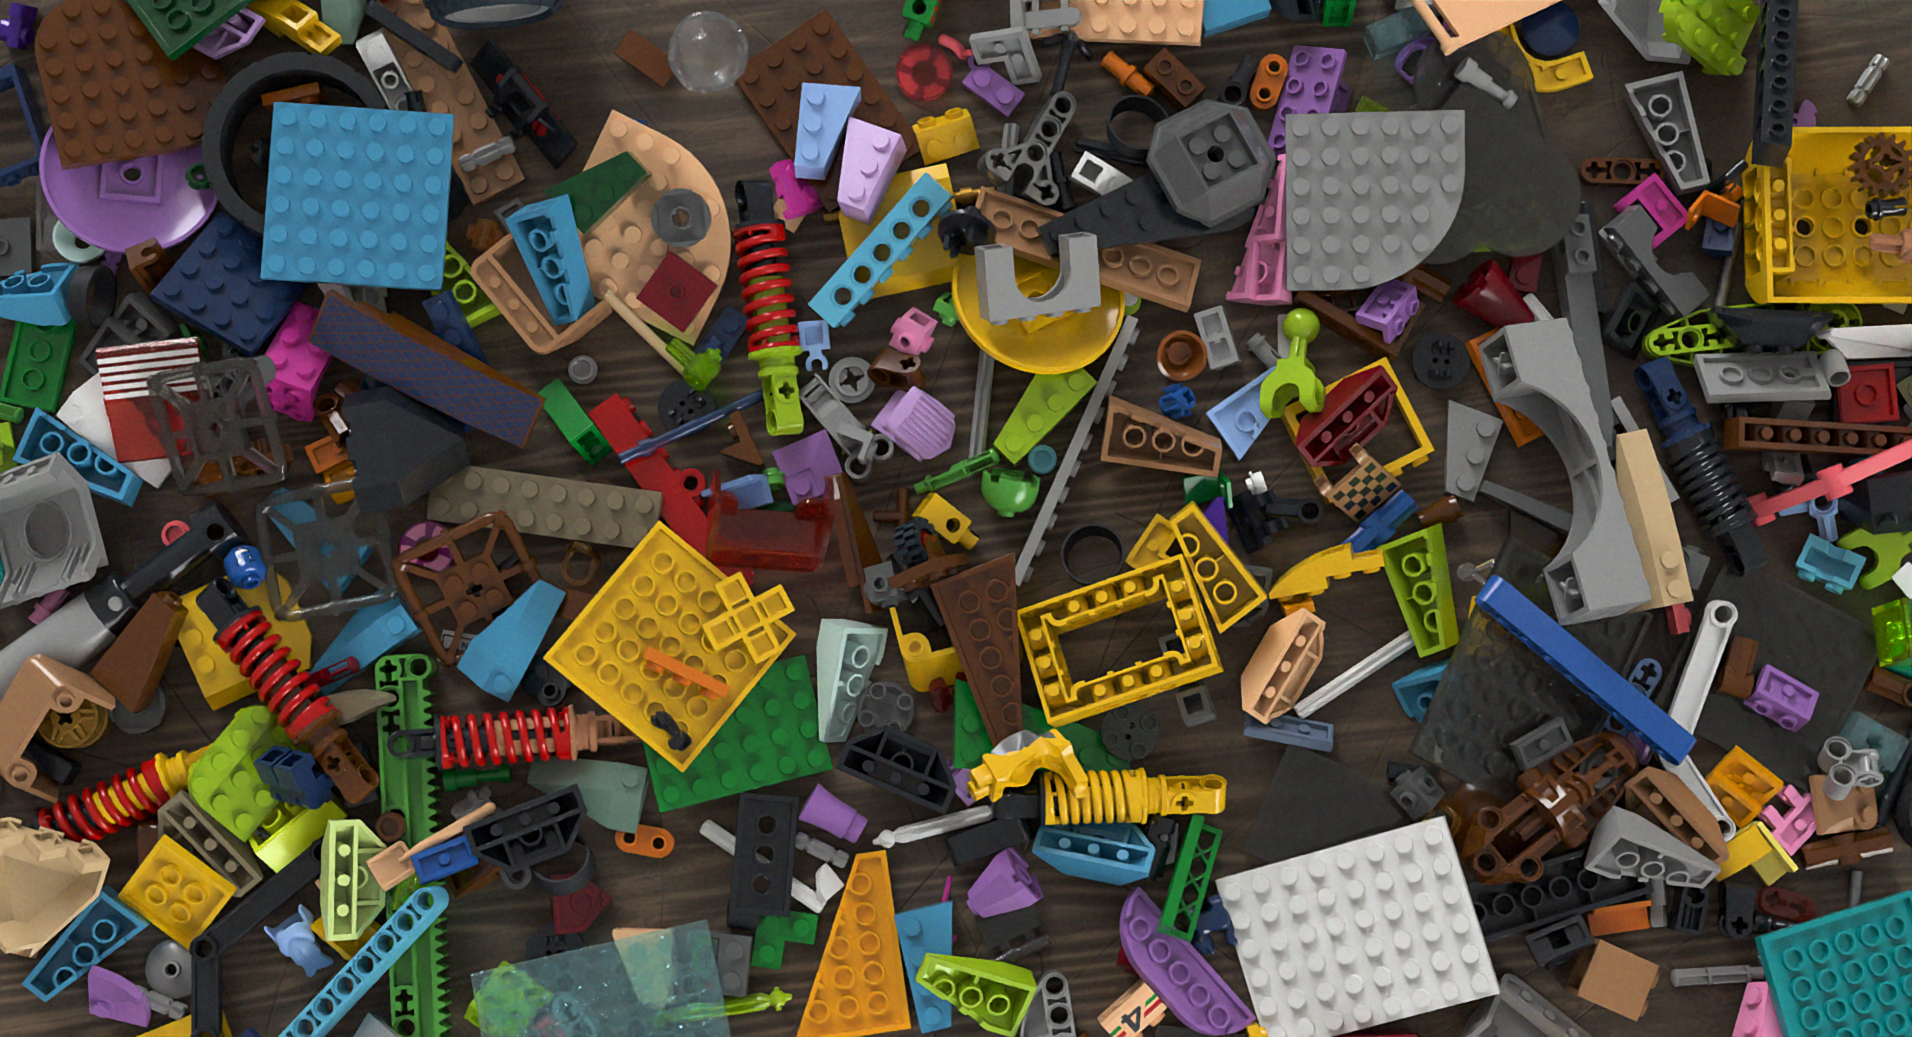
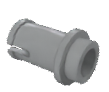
(1263, 350)

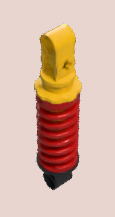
(122, 801)

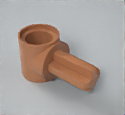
(1898, 244)

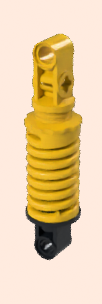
(1123, 794)

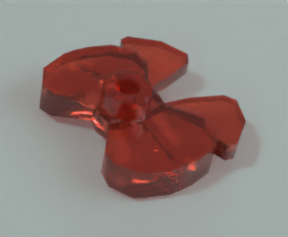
(941, 695)

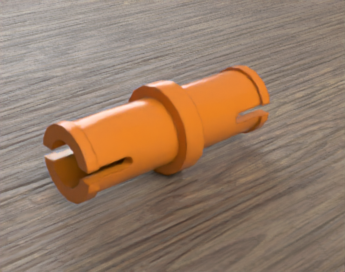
(1127, 74)

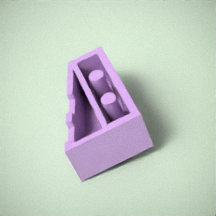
(867, 168)

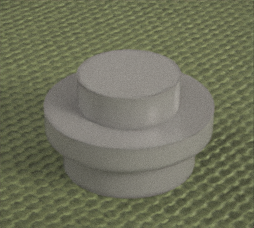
(583, 369)

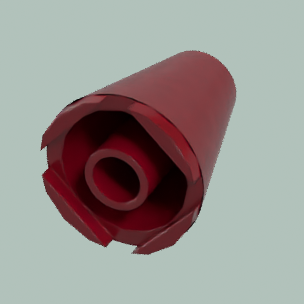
(1492, 297)

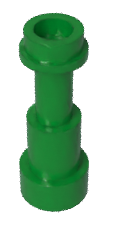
(455, 779)

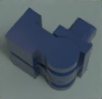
(294, 777)

